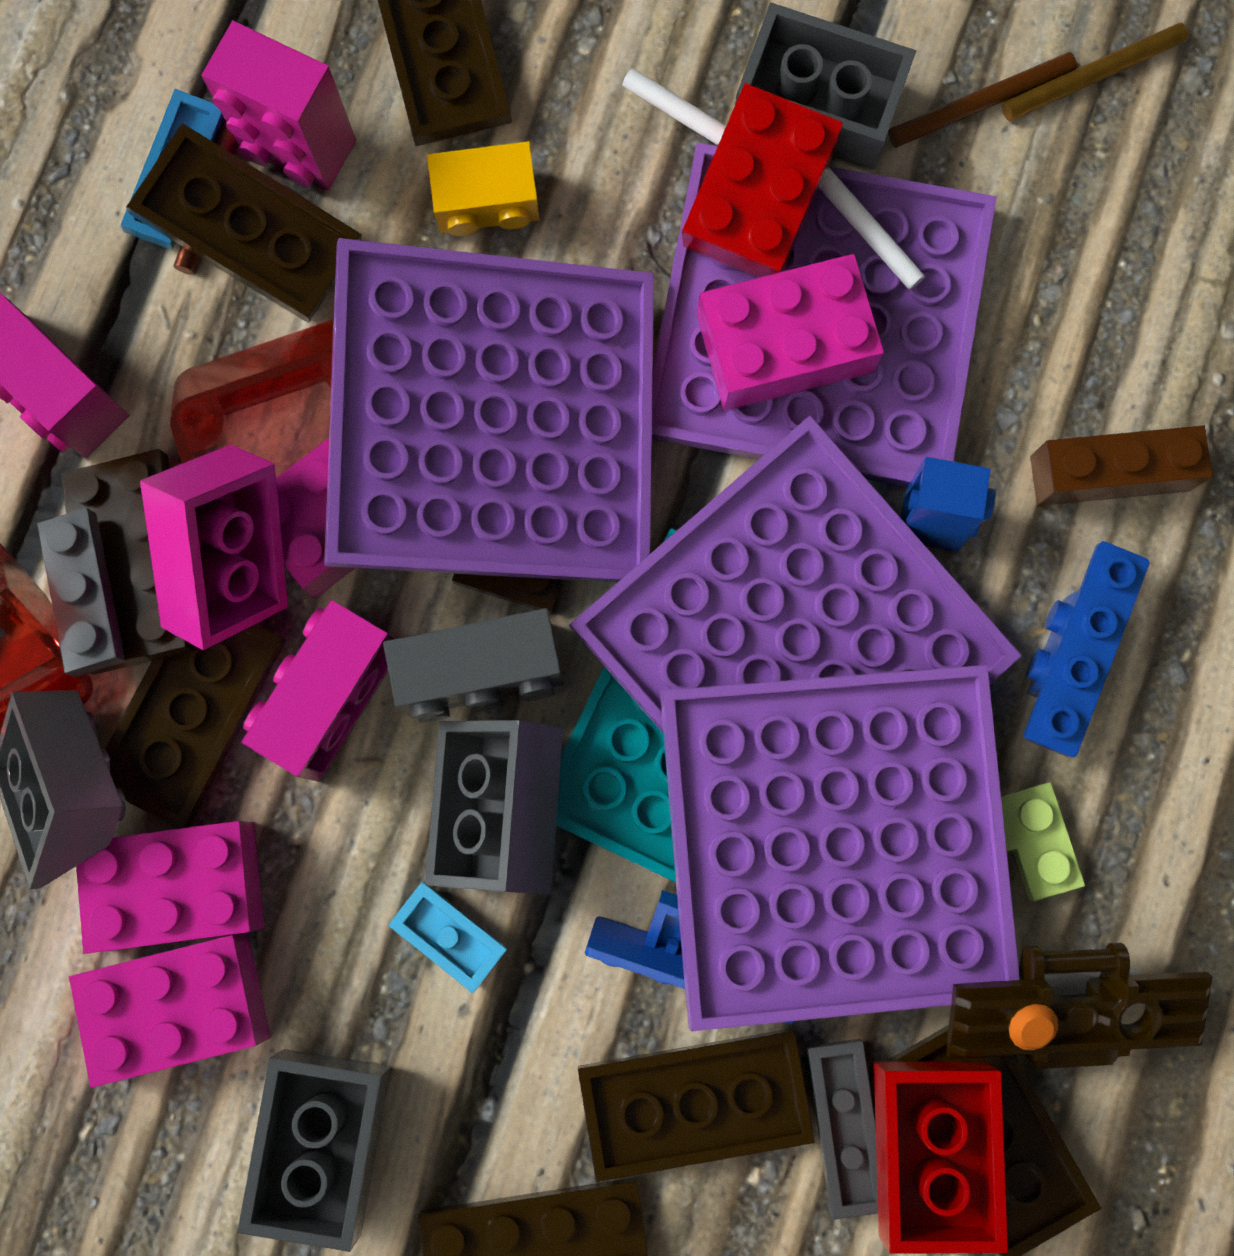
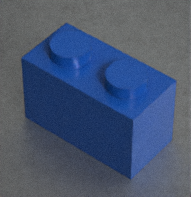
(947, 502)

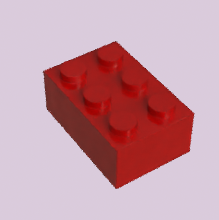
(761, 183)
(940, 1157)

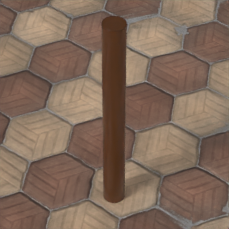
(981, 99)

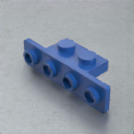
(1082, 648)
(646, 953)

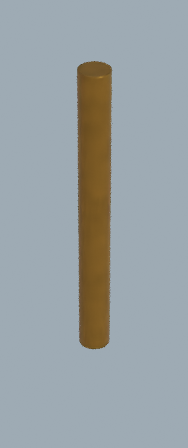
(1095, 71)

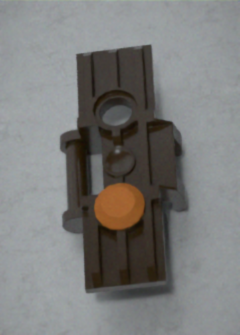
(1076, 1031)

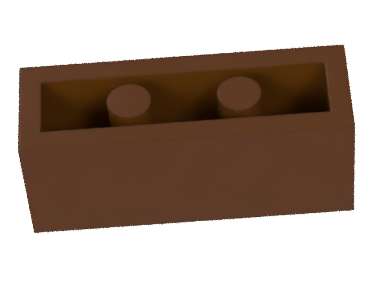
(1120, 465)

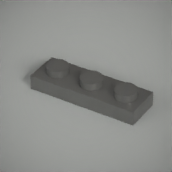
(80, 592)
(845, 1126)

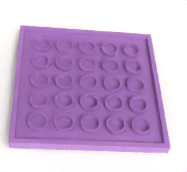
(927, 333)
(488, 415)
(785, 582)
(837, 845)

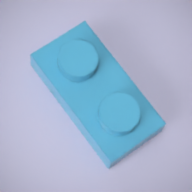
(448, 936)

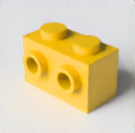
(483, 188)

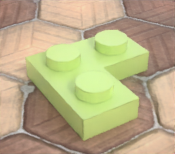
(1040, 842)

